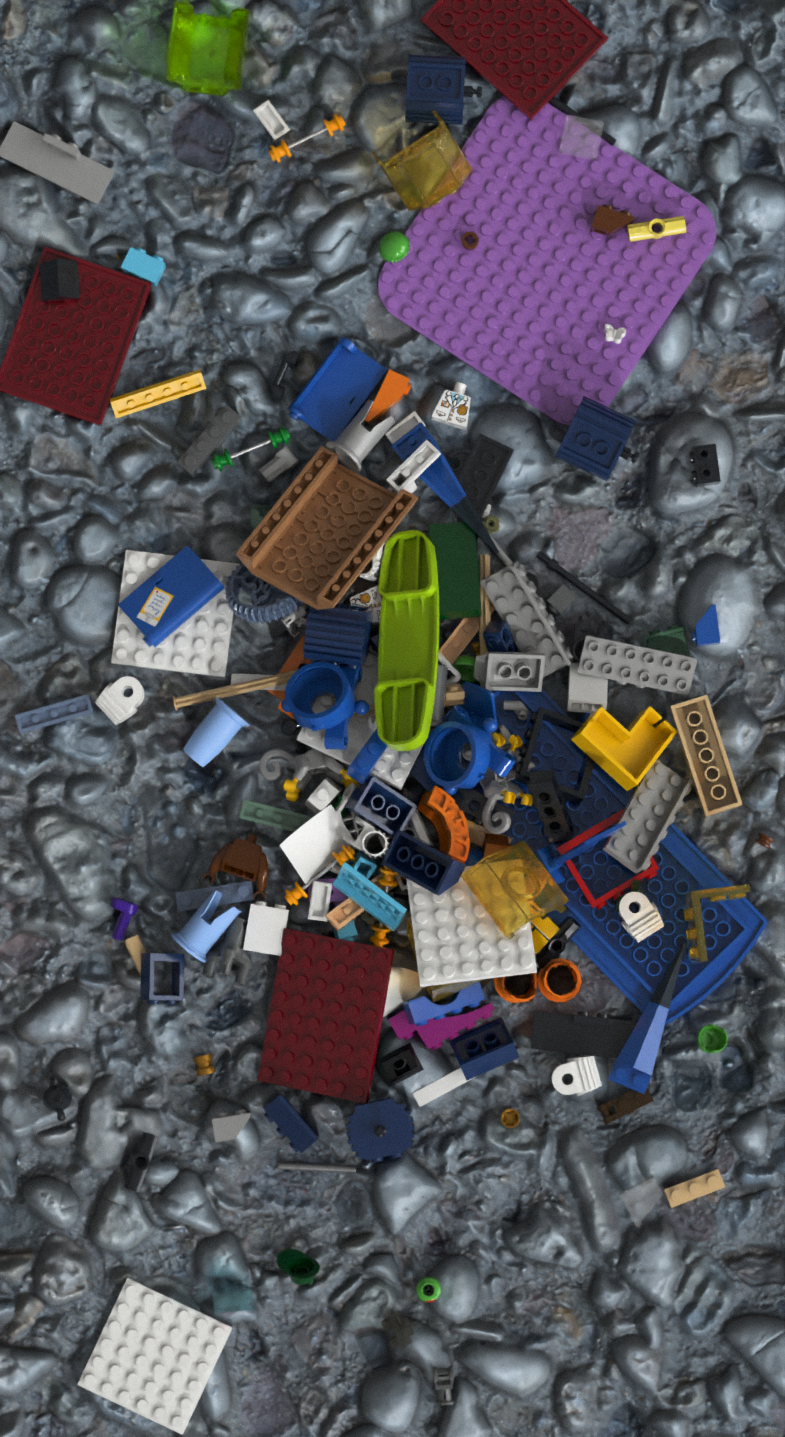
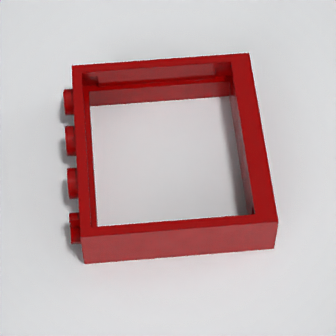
(618, 891)

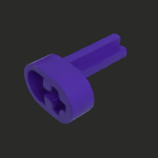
(127, 910)

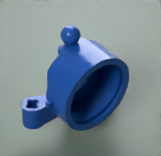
(323, 679)
(444, 749)

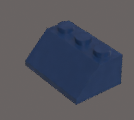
(381, 806)
(484, 1048)
(290, 1124)

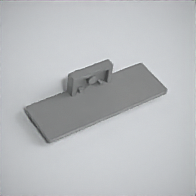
(56, 162)
(637, 665)

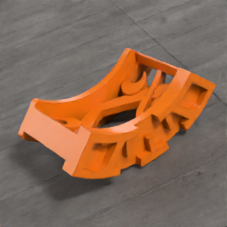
(448, 822)

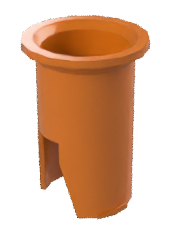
(543, 985)
(506, 995)

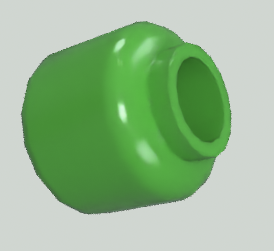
(423, 1294)

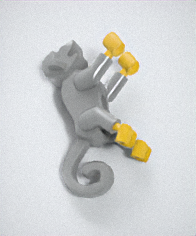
(305, 766)
(498, 788)

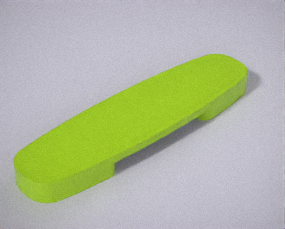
(407, 641)

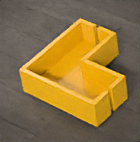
(622, 751)

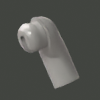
(518, 707)

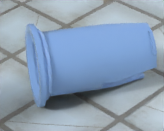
(214, 733)
(201, 933)

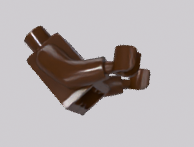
(243, 860)

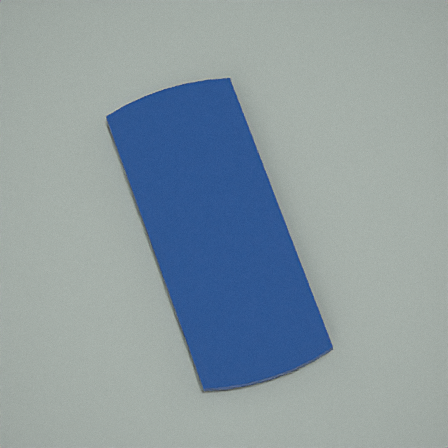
(634, 967)

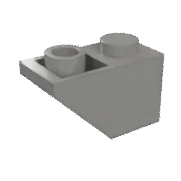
(229, 1127)

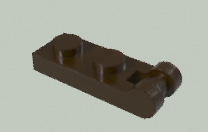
(624, 1104)

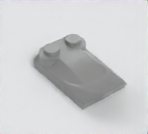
(510, 671)

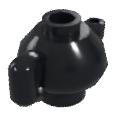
(57, 1098)

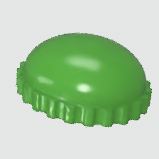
(394, 246)

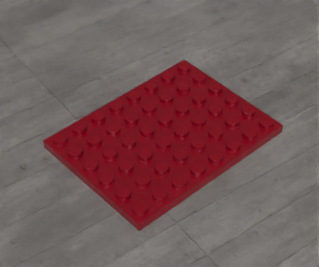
(518, 45)
(74, 349)
(326, 1015)

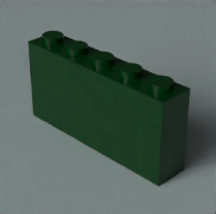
(456, 570)

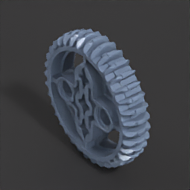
(263, 597)

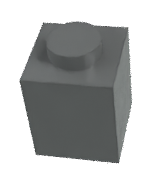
(560, 600)

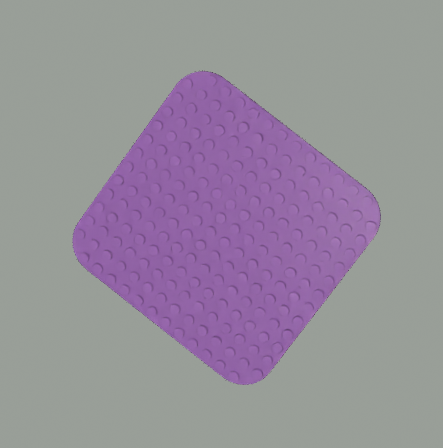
(539, 282)

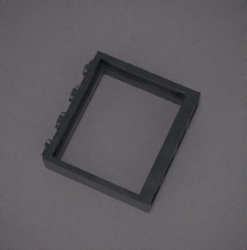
(522, 775)

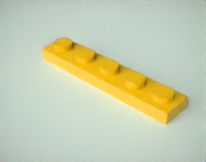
(157, 393)

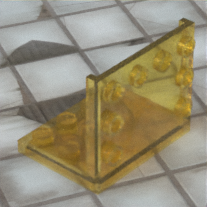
(694, 915)

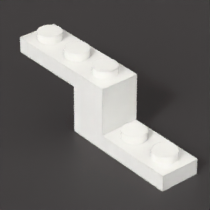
(412, 468)

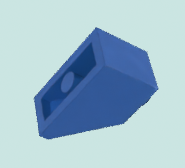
(707, 630)

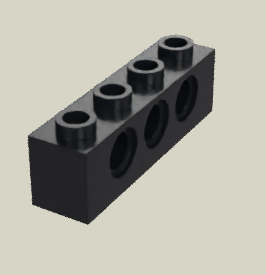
(471, 795)
(551, 806)

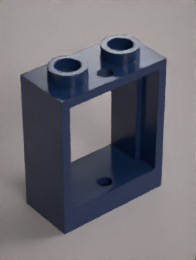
(147, 977)

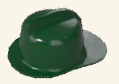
(298, 1266)

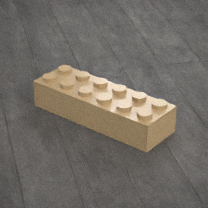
(705, 756)

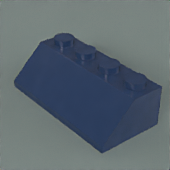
(422, 863)

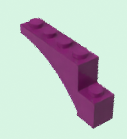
(438, 1030)

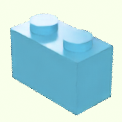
(143, 266)

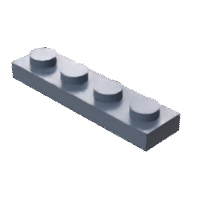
(54, 714)
(231, 894)

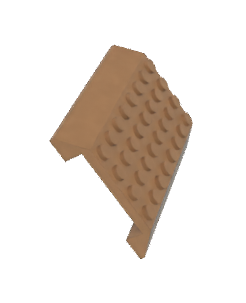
(323, 531)

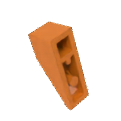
(390, 393)

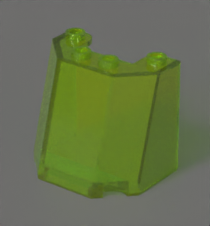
(207, 50)

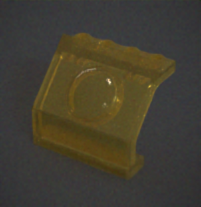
(514, 887)

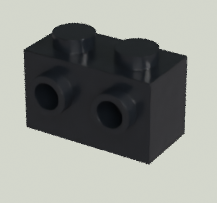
(705, 465)

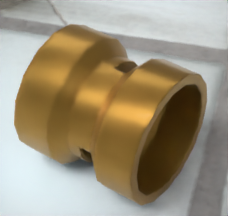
(204, 1065)
(510, 1117)

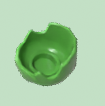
(465, 665)
(711, 1038)

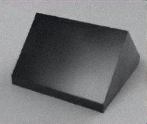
(59, 280)
(399, 1064)

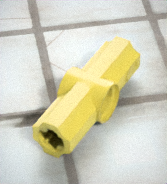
(644, 231)

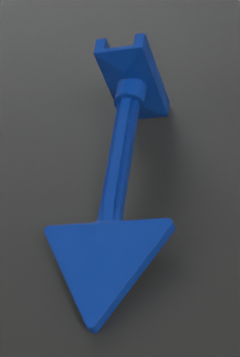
(553, 863)

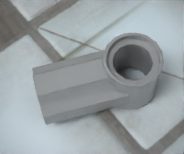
(283, 461)

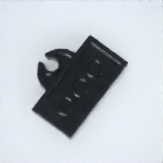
(481, 470)

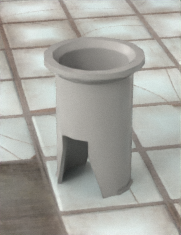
(356, 441)

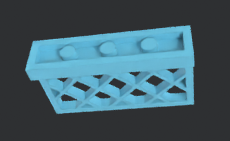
(369, 897)

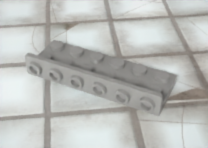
(526, 616)
(648, 816)

